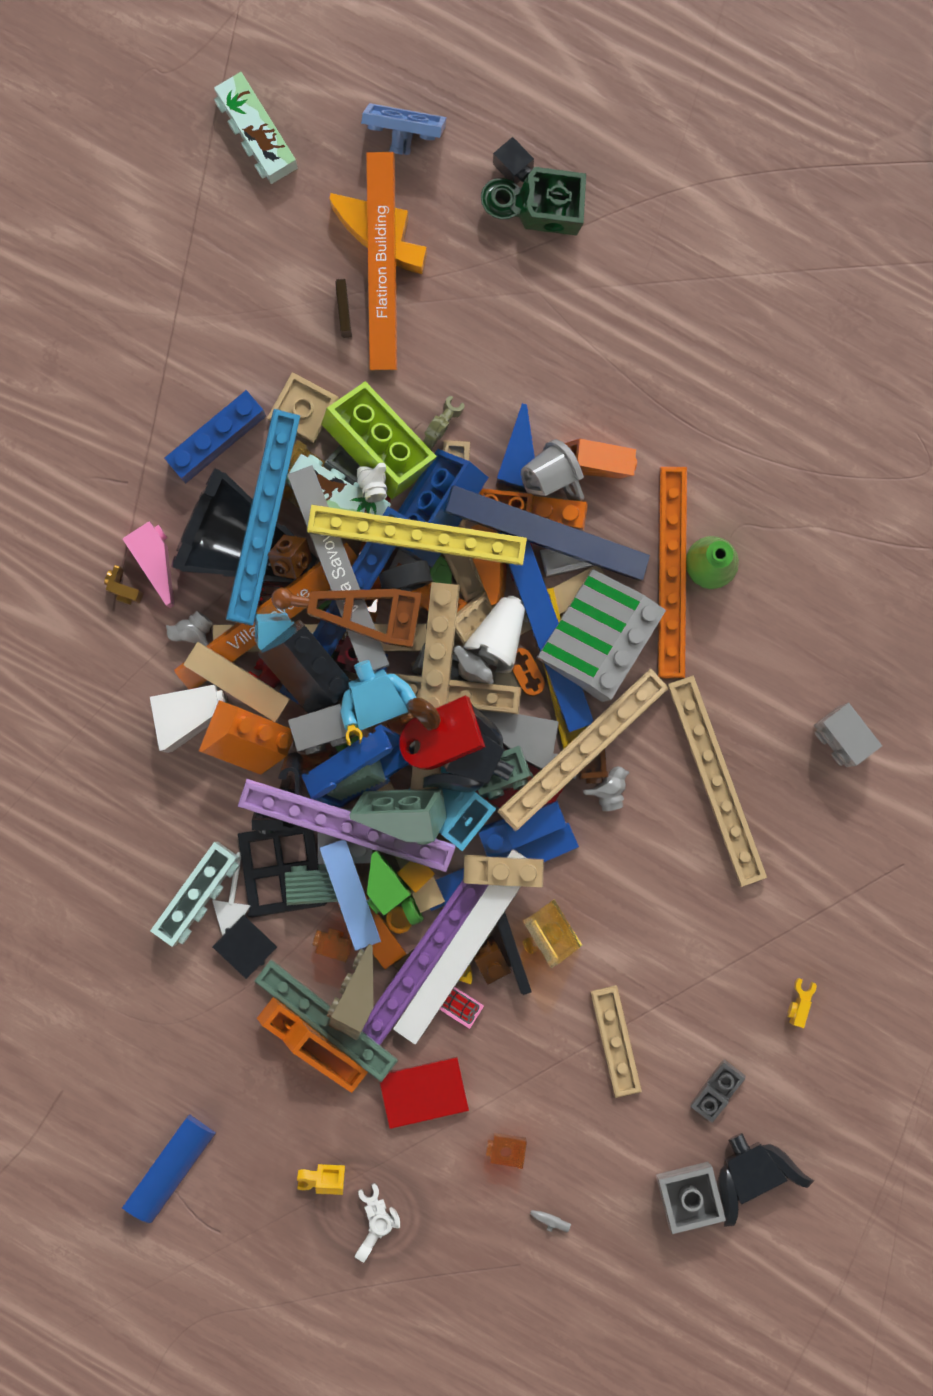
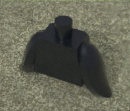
(477, 768)
(754, 1172)

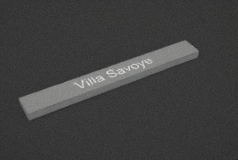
(337, 567)

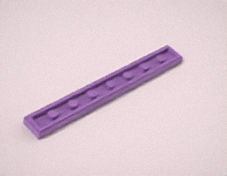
(422, 961)

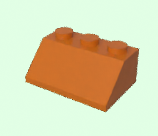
(245, 739)

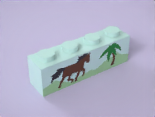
(255, 128)
(336, 490)

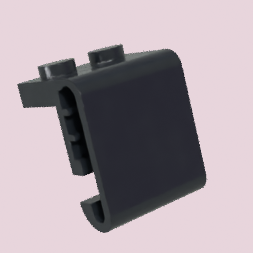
(268, 825)

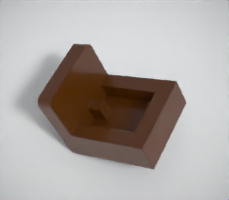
(595, 770)
(491, 961)

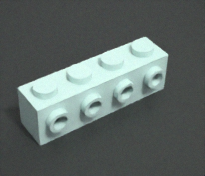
(195, 893)

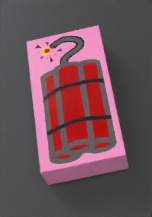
(462, 1007)

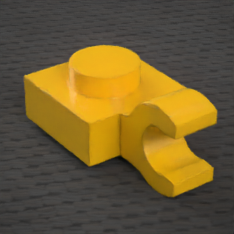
(799, 1009)
(326, 1180)

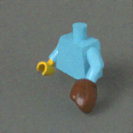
(379, 698)

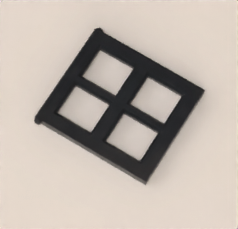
(252, 873)

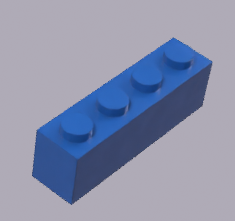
(215, 436)

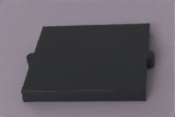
(244, 946)

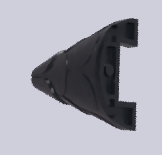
(217, 531)

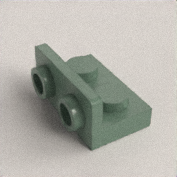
(517, 779)

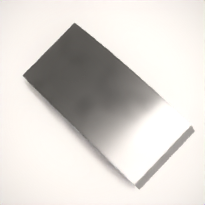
(717, 1091)

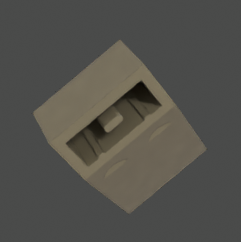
(356, 1004)

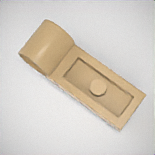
(503, 871)

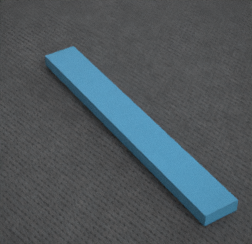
(263, 517)

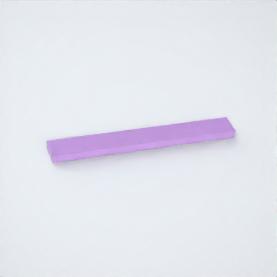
(337, 823)

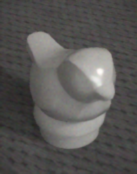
(191, 629)
(472, 666)
(610, 789)

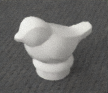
(372, 482)

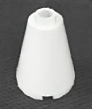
(499, 634)

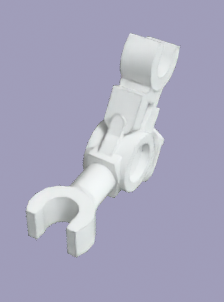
(379, 1222)

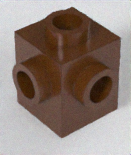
(290, 556)

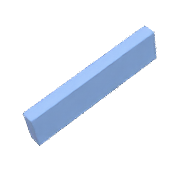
(350, 894)

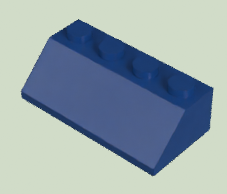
(431, 491)

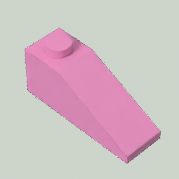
(152, 555)

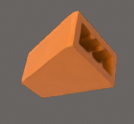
(604, 459)

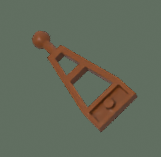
(402, 616)

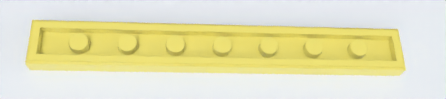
(416, 535)

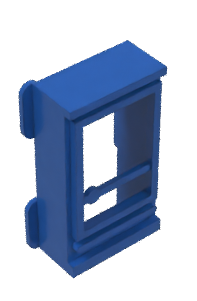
(380, 745)

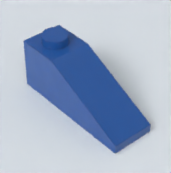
(518, 452)
(501, 837)

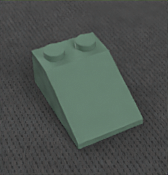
(404, 814)

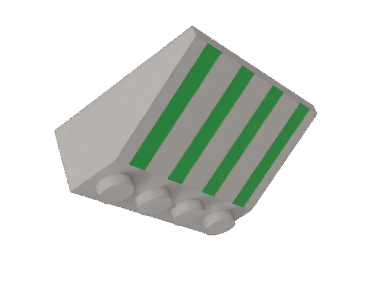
(601, 635)

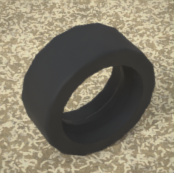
(406, 576)

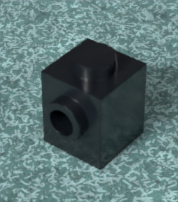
(513, 161)

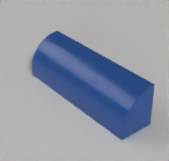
(169, 1170)

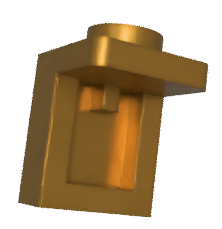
(124, 593)

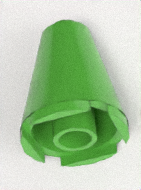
(712, 562)

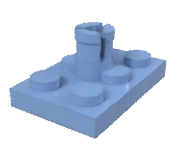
(403, 125)

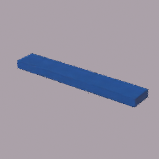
(541, 848)

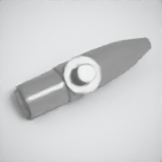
(551, 1220)

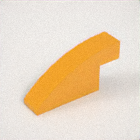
(353, 216)

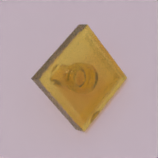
(550, 934)

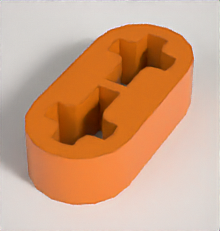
(532, 669)

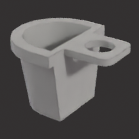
(552, 470)

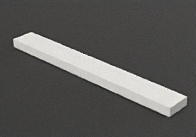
(456, 959)

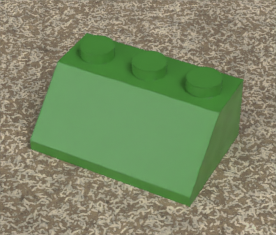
(384, 885)

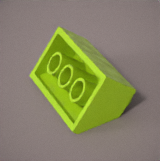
(377, 435)

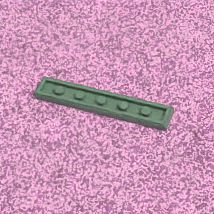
(314, 1012)

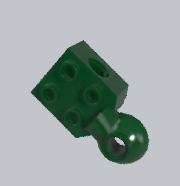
(546, 201)

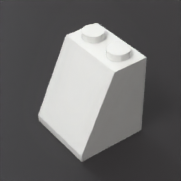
(184, 714)

